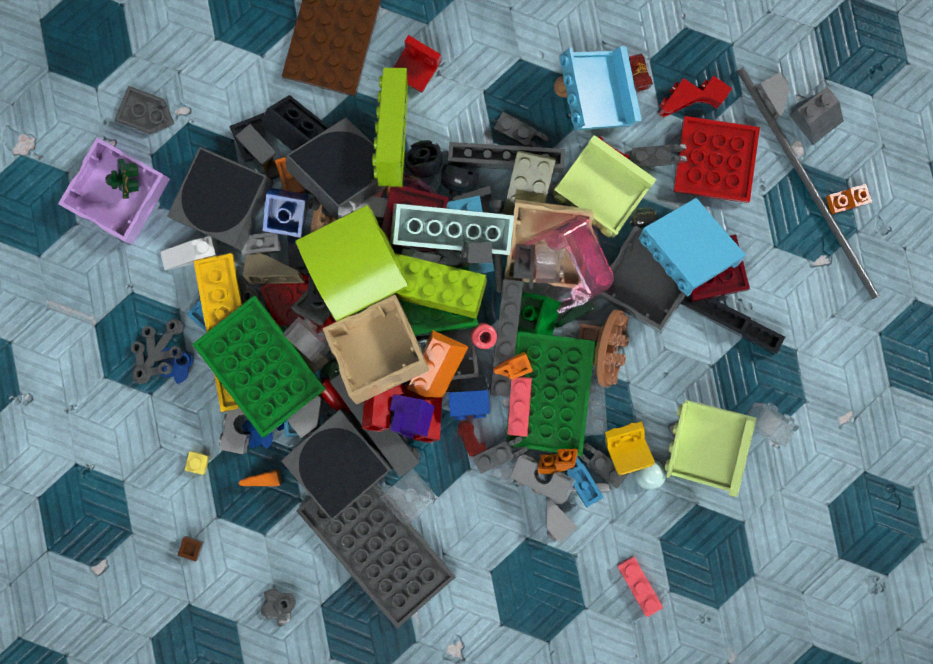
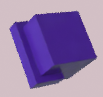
(411, 416)

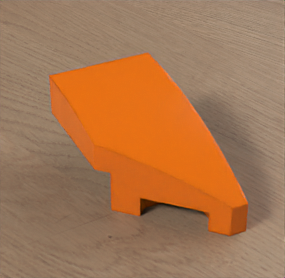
(514, 367)

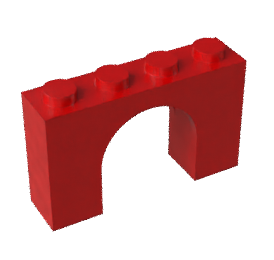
(377, 412)

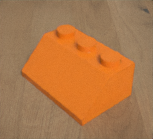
(443, 360)

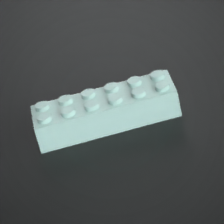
(449, 228)

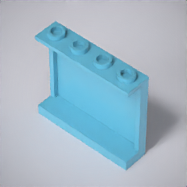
(600, 89)
(691, 246)

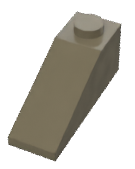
(266, 270)

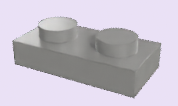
(262, 243)

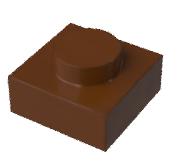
(190, 548)

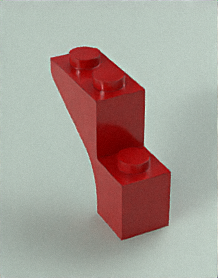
(685, 94)

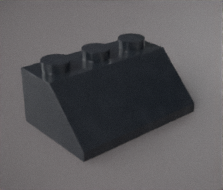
(292, 123)

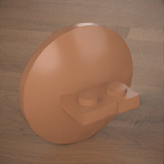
(607, 341)

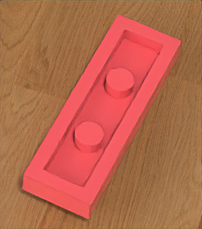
(519, 406)
(640, 586)

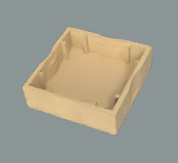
(536, 217)
(375, 349)

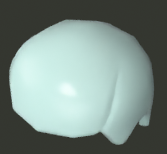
(651, 477)

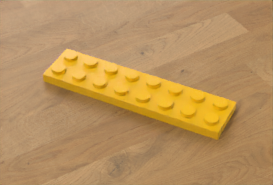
(219, 298)

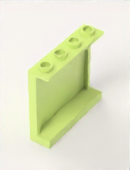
(606, 184)
(710, 446)

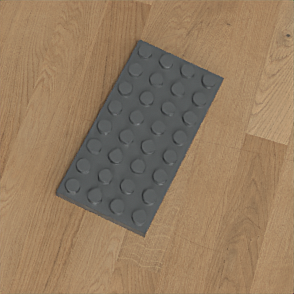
(381, 554)

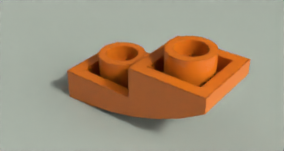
(848, 199)
(559, 462)

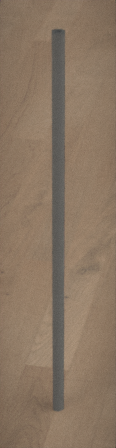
(808, 183)

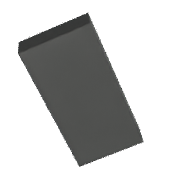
(255, 145)

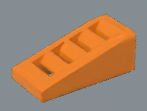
(270, 478)

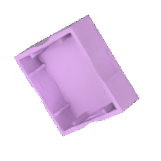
(104, 206)

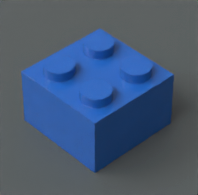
(285, 212)
(469, 403)

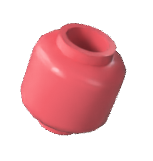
(489, 334)

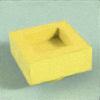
(197, 462)

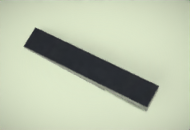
(736, 323)

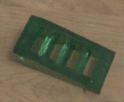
(575, 313)

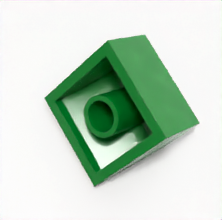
(538, 314)

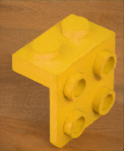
(628, 448)

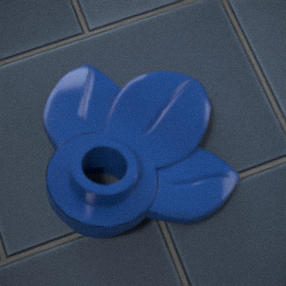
(179, 370)
(255, 438)

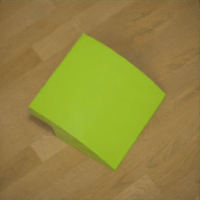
(352, 263)

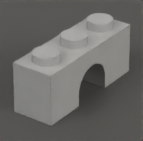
(233, 438)
(527, 474)

